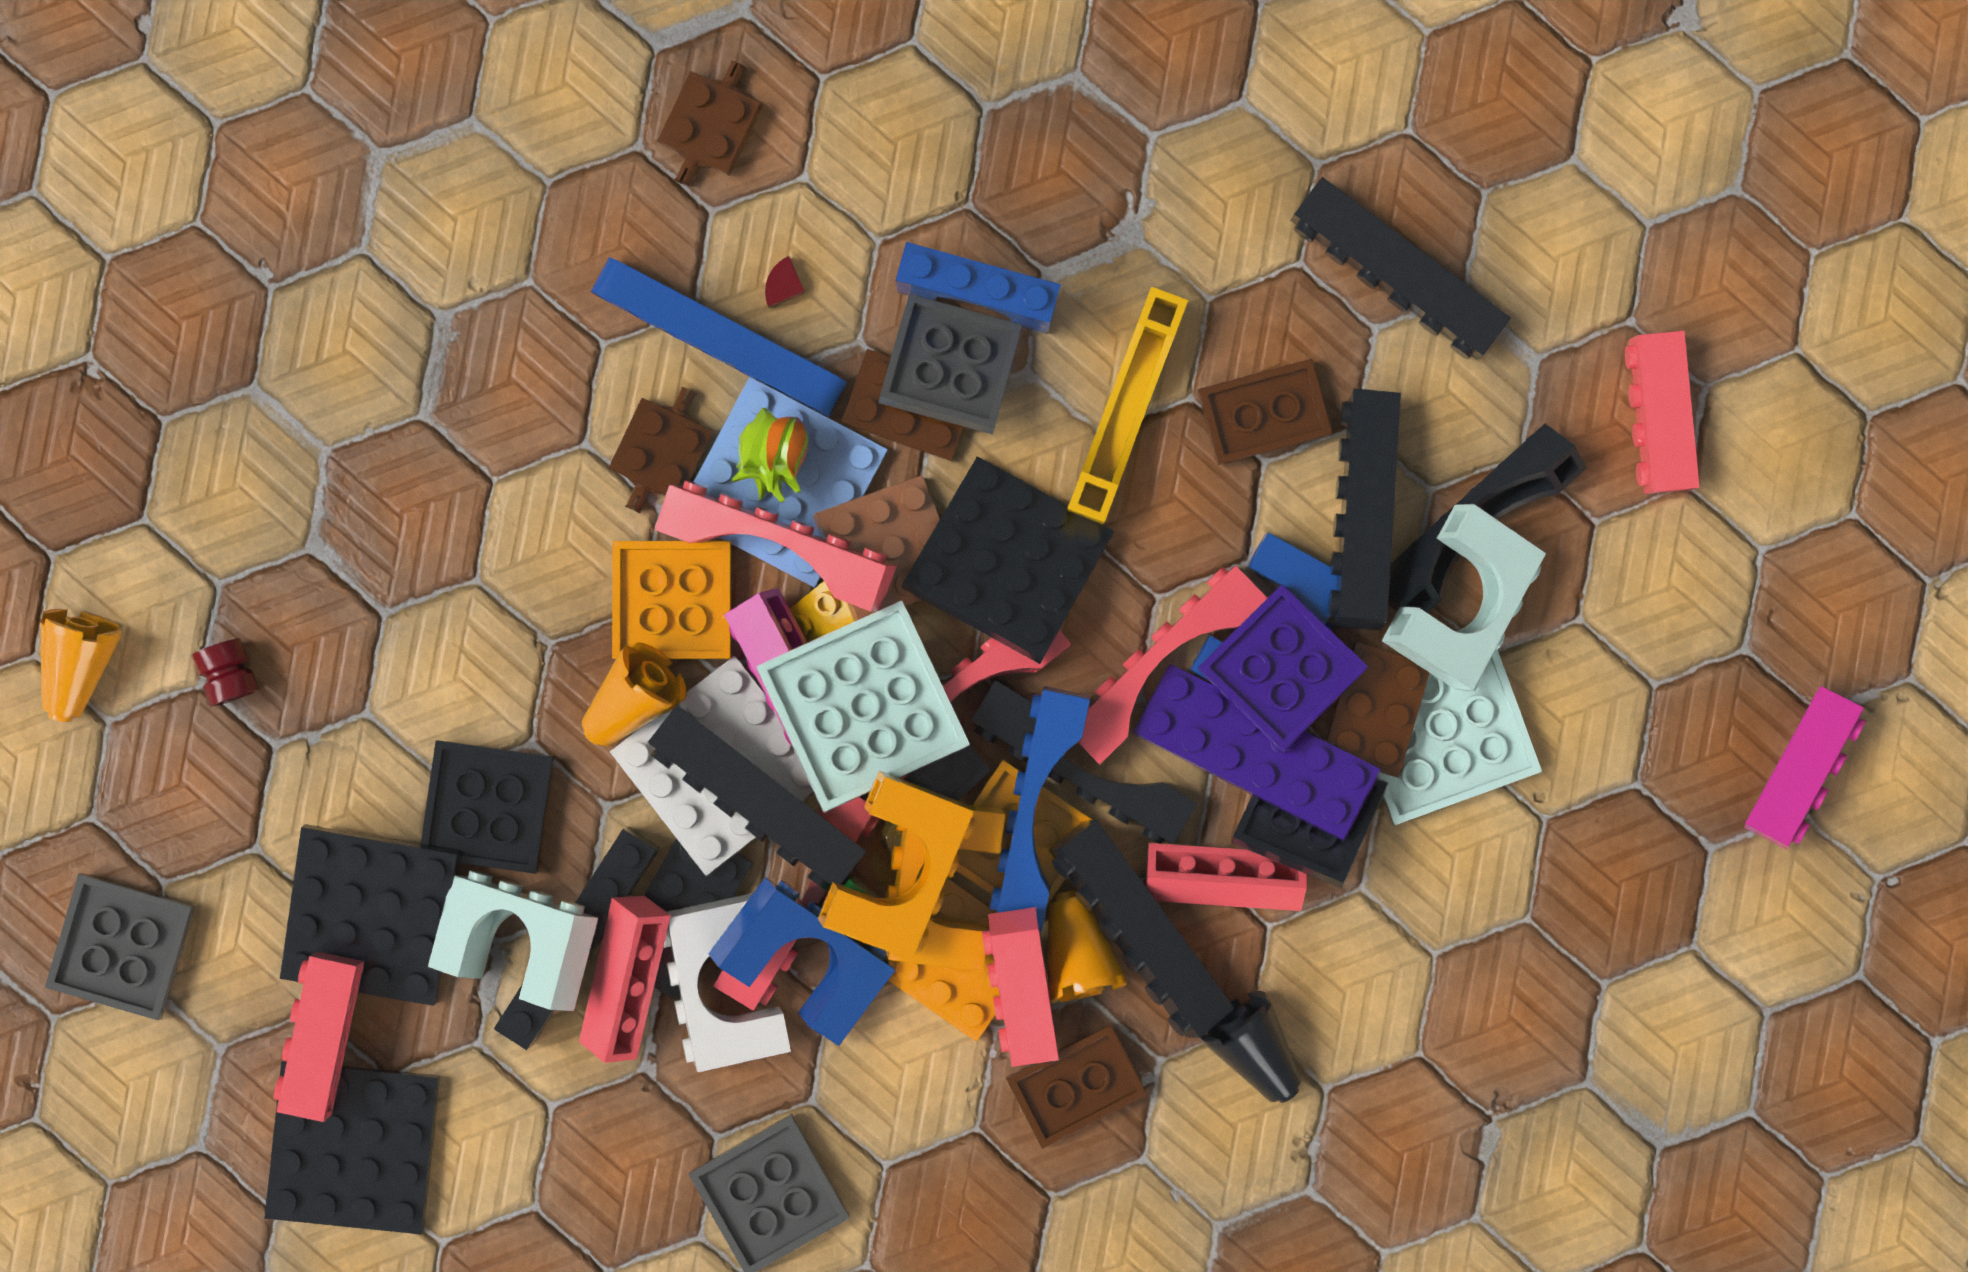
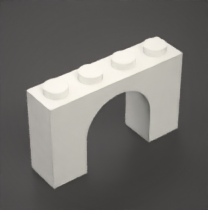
(713, 1037)

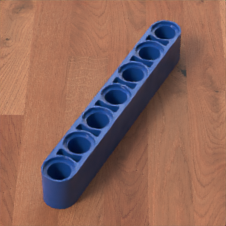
(718, 337)

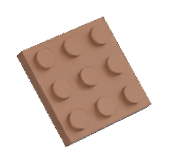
(888, 521)

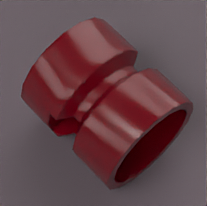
(225, 672)

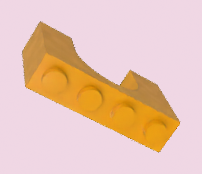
(901, 921)
(948, 942)

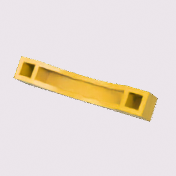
(1127, 405)

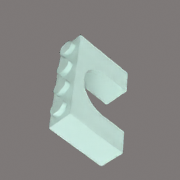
(1506, 570)
(557, 934)

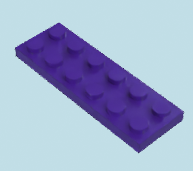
(1211, 733)

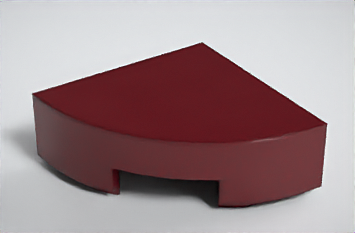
(782, 283)

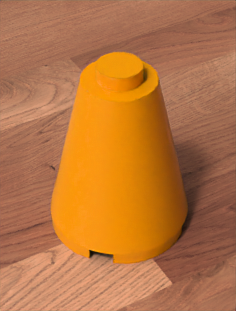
(73, 660)
(632, 695)
(1078, 952)

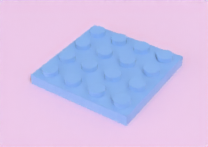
(834, 472)

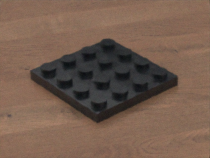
(1007, 560)
(369, 904)
(362, 1162)

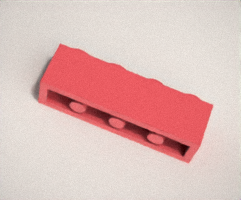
(1662, 412)
(1222, 878)
(624, 978)
(1022, 987)
(319, 1036)

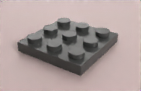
(950, 364)
(120, 946)
(769, 1194)

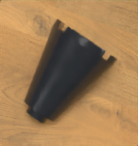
(1256, 1048)

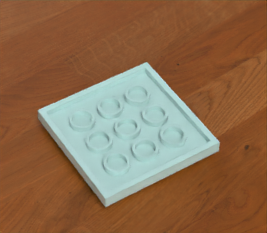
(862, 705)
(1461, 746)

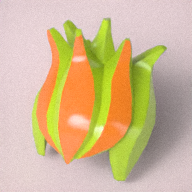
(772, 453)

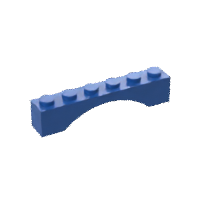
(1057, 728)

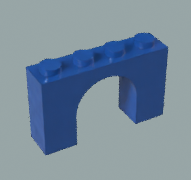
(945, 275)
(1286, 566)
(777, 917)

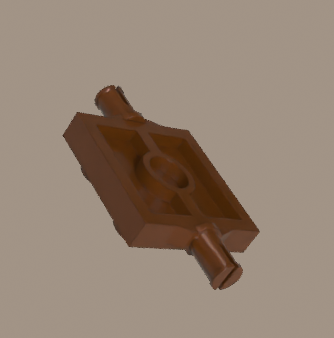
(710, 123)
(660, 448)

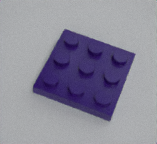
(1282, 668)

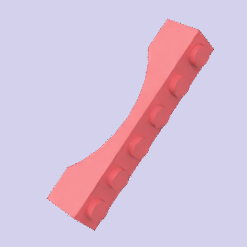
(848, 573)
(1223, 607)
(995, 662)
(852, 821)

